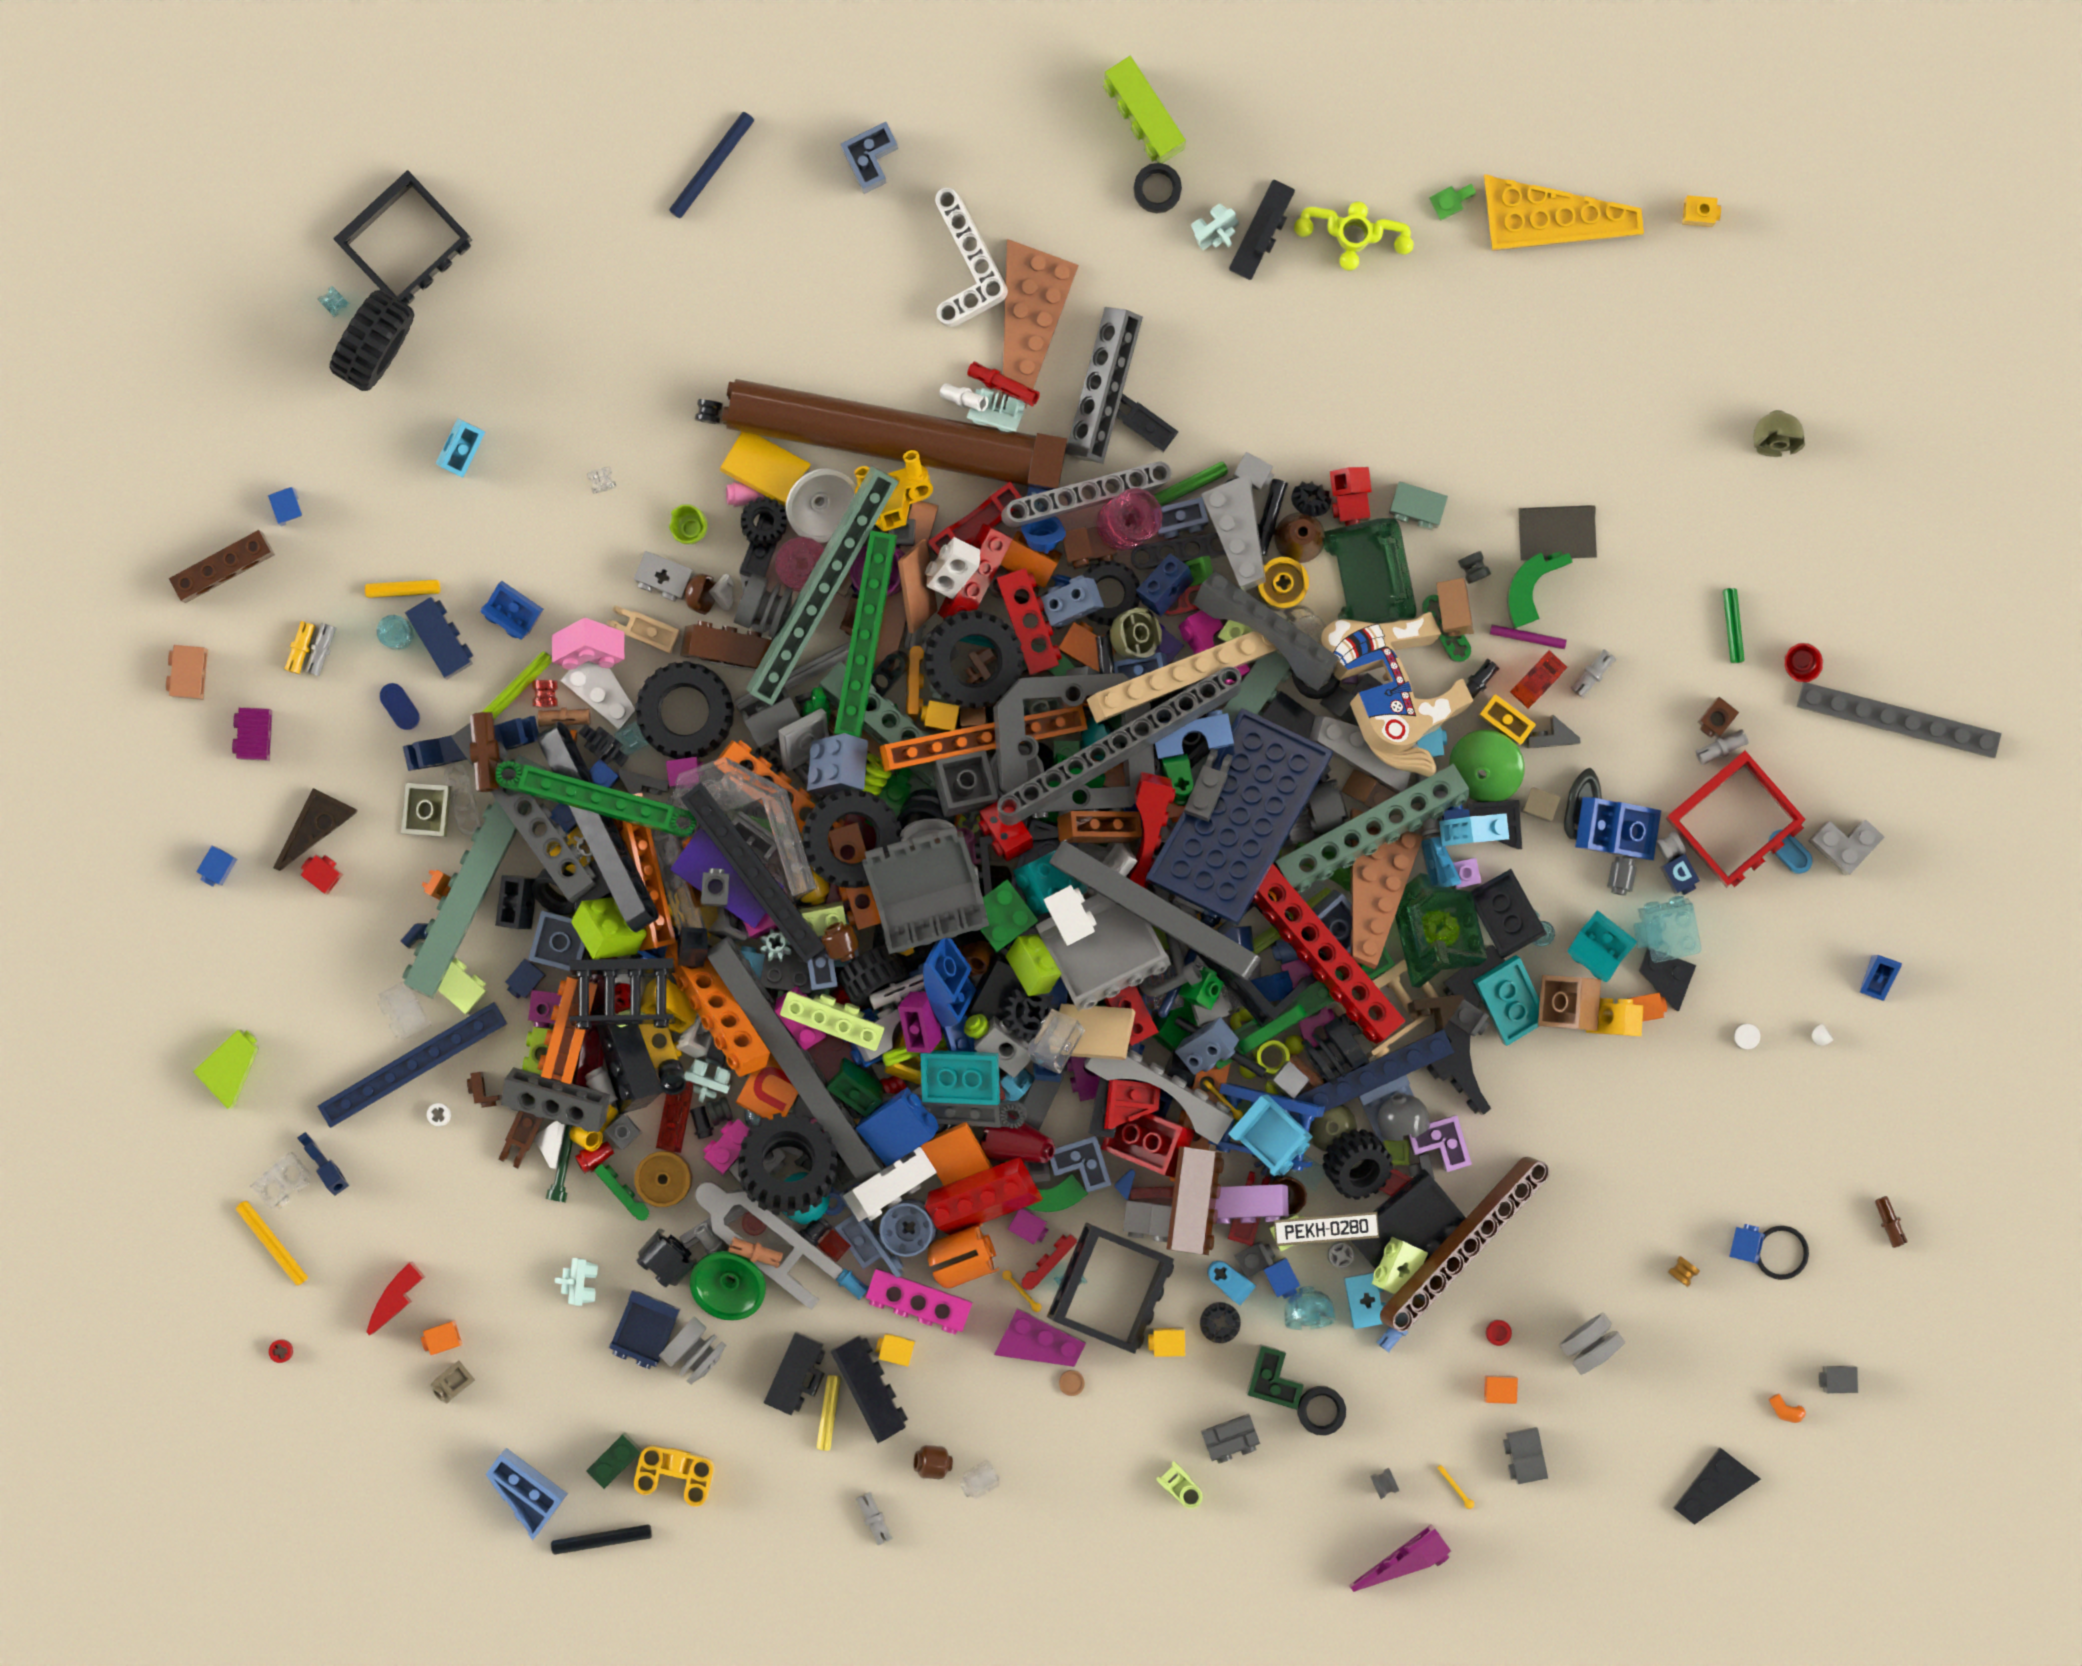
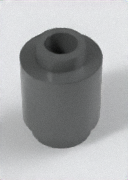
(1622, 876)

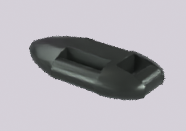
(1585, 785)

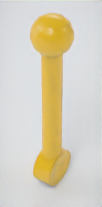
(1237, 1114)
(1007, 1275)
(1469, 1503)

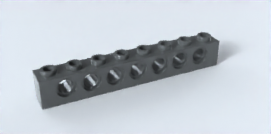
(573, 886)

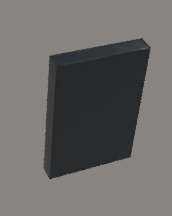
(1507, 914)

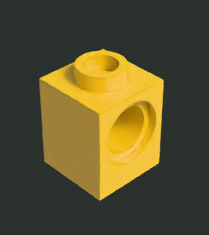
(895, 1349)

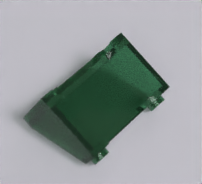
(1373, 571)

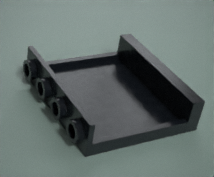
(1416, 1215)

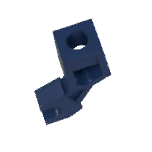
(327, 1170)

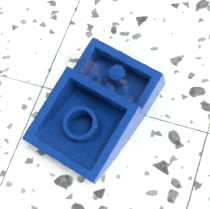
(1618, 828)
(947, 982)

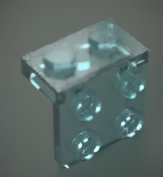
(1670, 929)

